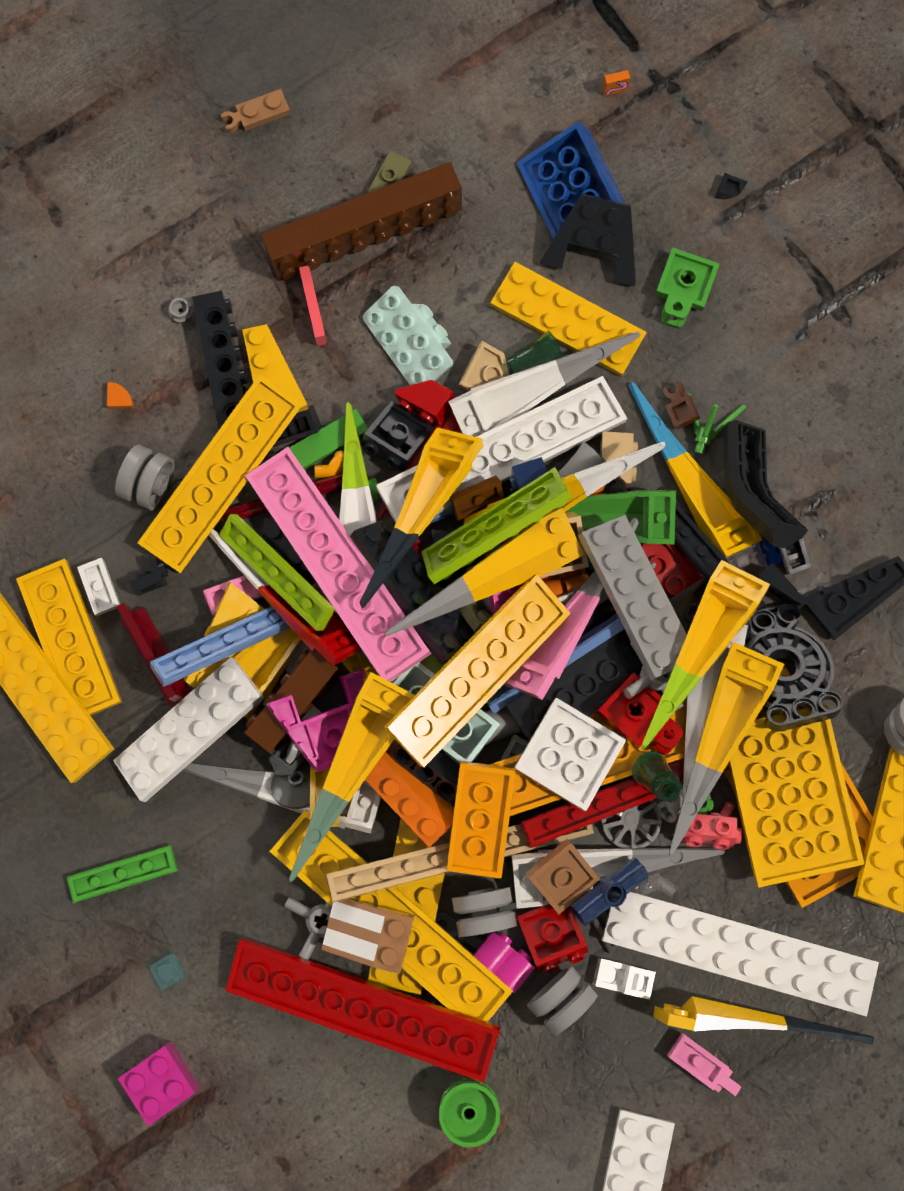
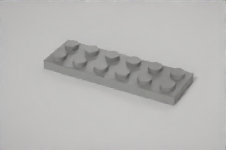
(635, 594)

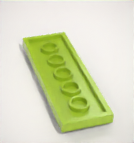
(495, 525)

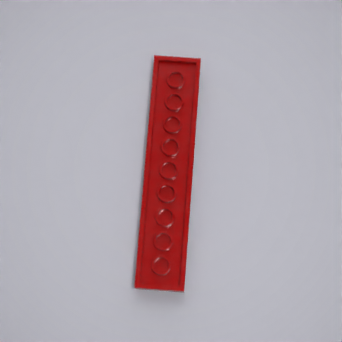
(363, 1009)

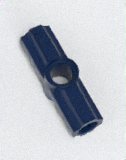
(597, 901)

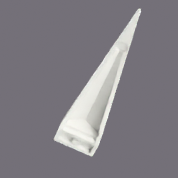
(698, 706)

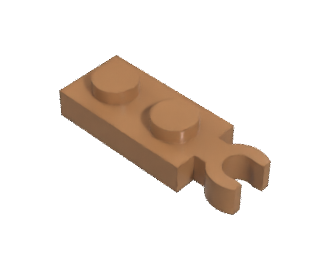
(257, 112)

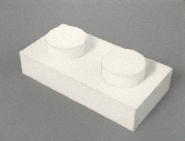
(99, 586)

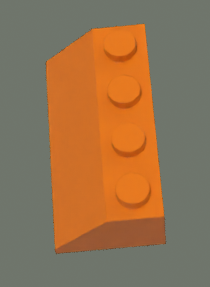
(411, 799)

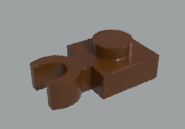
(682, 408)

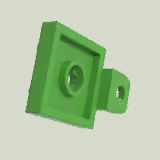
(683, 296)

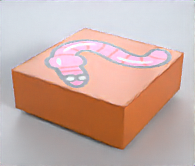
(616, 83)

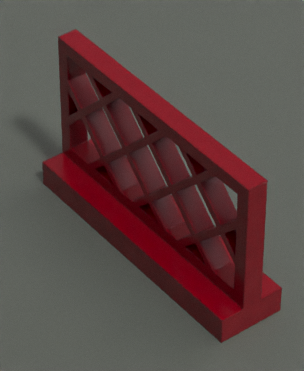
(151, 646)

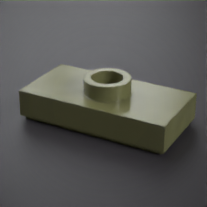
(392, 170)

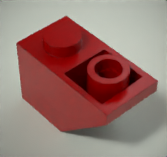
(426, 399)

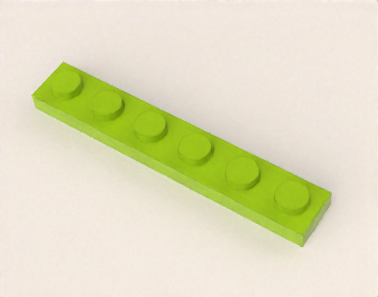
(277, 572)

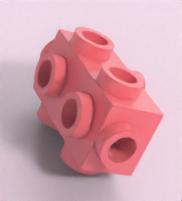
(714, 830)

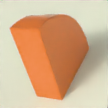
(118, 397)

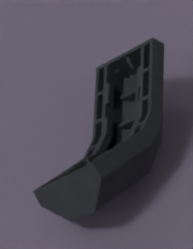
(749, 487)

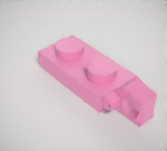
(702, 1065)

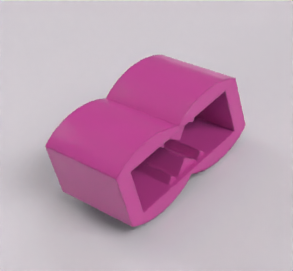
(504, 961)

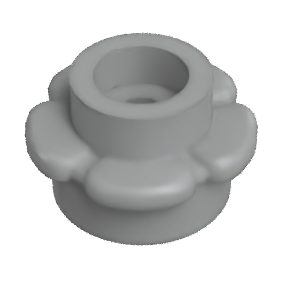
(180, 303)

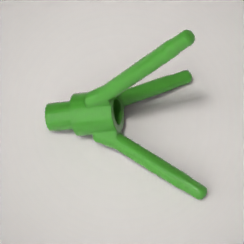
(706, 434)

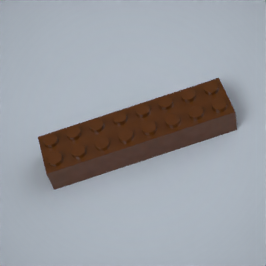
(364, 221)

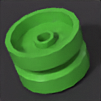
(455, 1122)

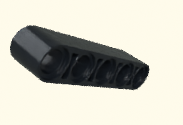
(439, 774)

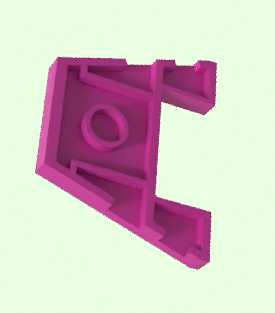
(320, 734)

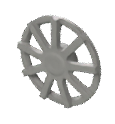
(631, 821)

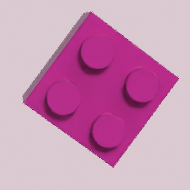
(159, 1083)

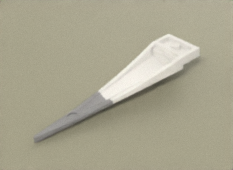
(515, 394)
(357, 814)
(603, 863)

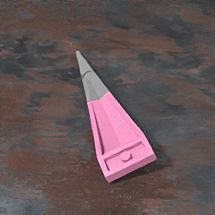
(551, 657)

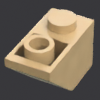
(617, 445)

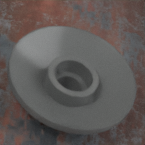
(293, 794)

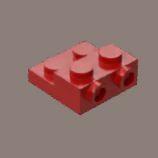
(552, 937)

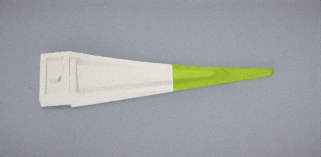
(356, 498)

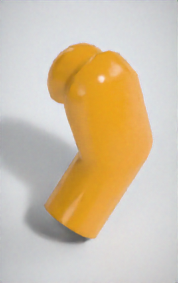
(333, 468)

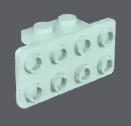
(409, 336)

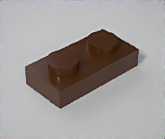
(476, 497)

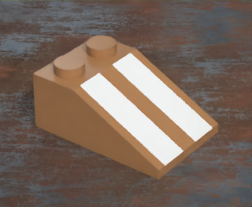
(368, 934)

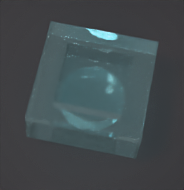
(168, 971)

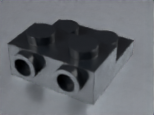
(396, 436)

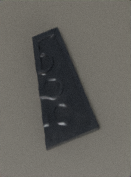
(852, 599)

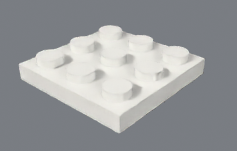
(570, 754)

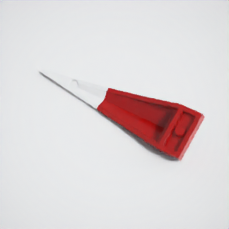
(333, 642)

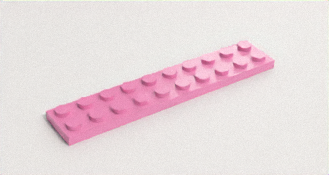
(336, 564)

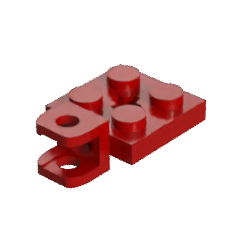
(635, 728)

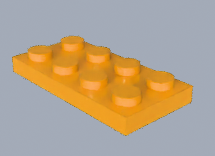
(481, 819)

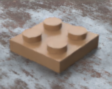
(562, 876)

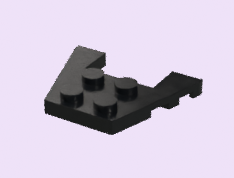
(598, 226)

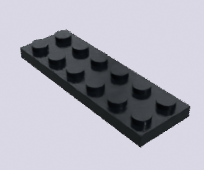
(413, 588)

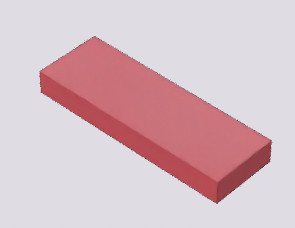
(313, 305)

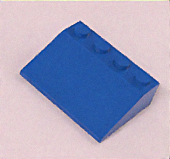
(563, 171)

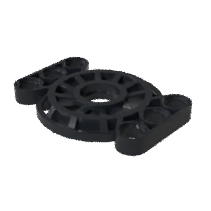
(808, 656)

